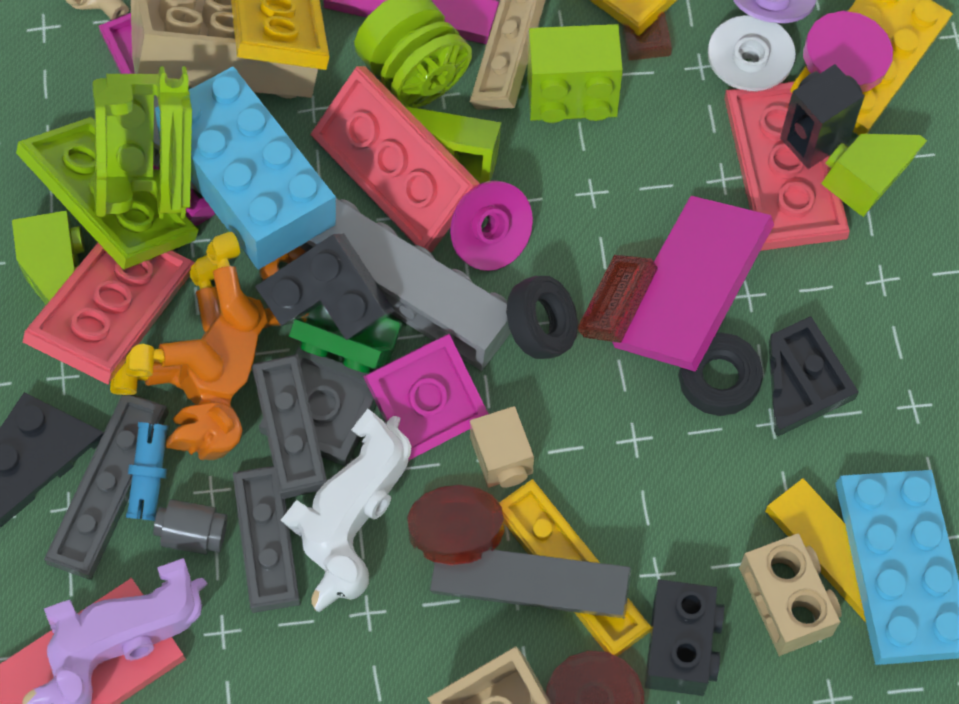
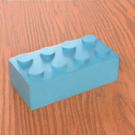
(253, 171)

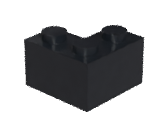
(331, 277)

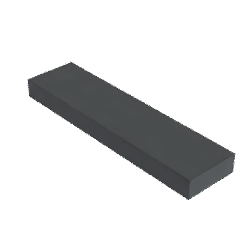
(102, 490)
(537, 582)

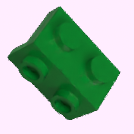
(361, 353)

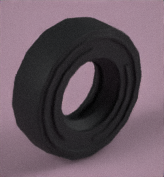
(524, 322)
(730, 400)

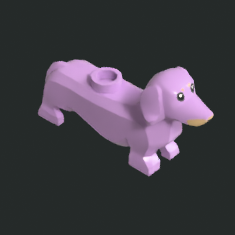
(114, 629)

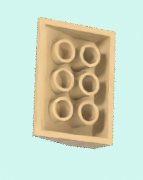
(203, 40)

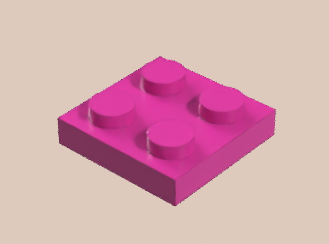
(428, 394)

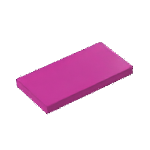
(696, 281)

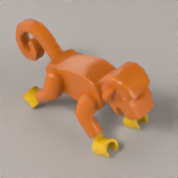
(212, 366)

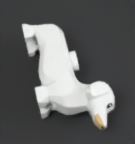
(346, 504)

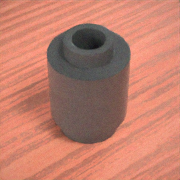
(190, 527)

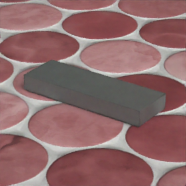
(289, 426)
(265, 541)

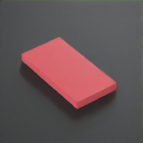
(393, 158)
(775, 177)
(106, 311)
(111, 680)

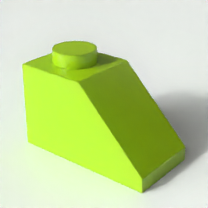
(869, 167)

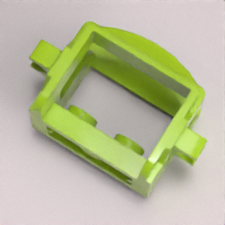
(126, 141)

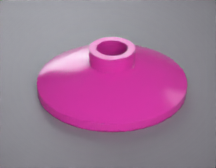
(506, 229)

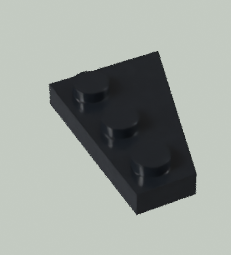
(36, 448)

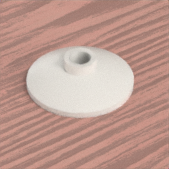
(755, 40)

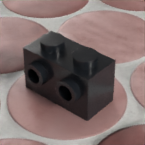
(821, 115)
(682, 638)

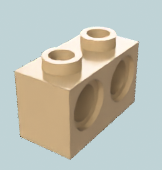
(778, 596)

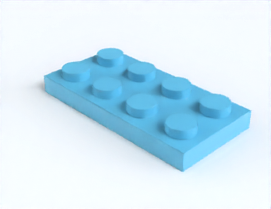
(902, 565)

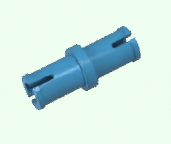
(147, 471)

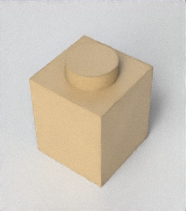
(502, 448)

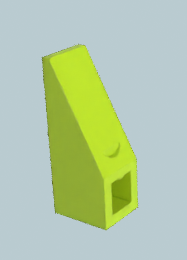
(468, 139)
(47, 251)

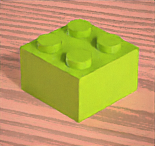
(574, 72)

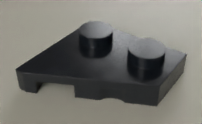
(805, 376)

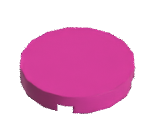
(852, 44)

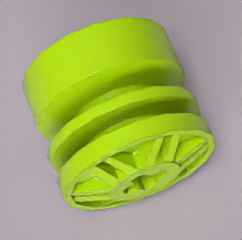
(412, 50)

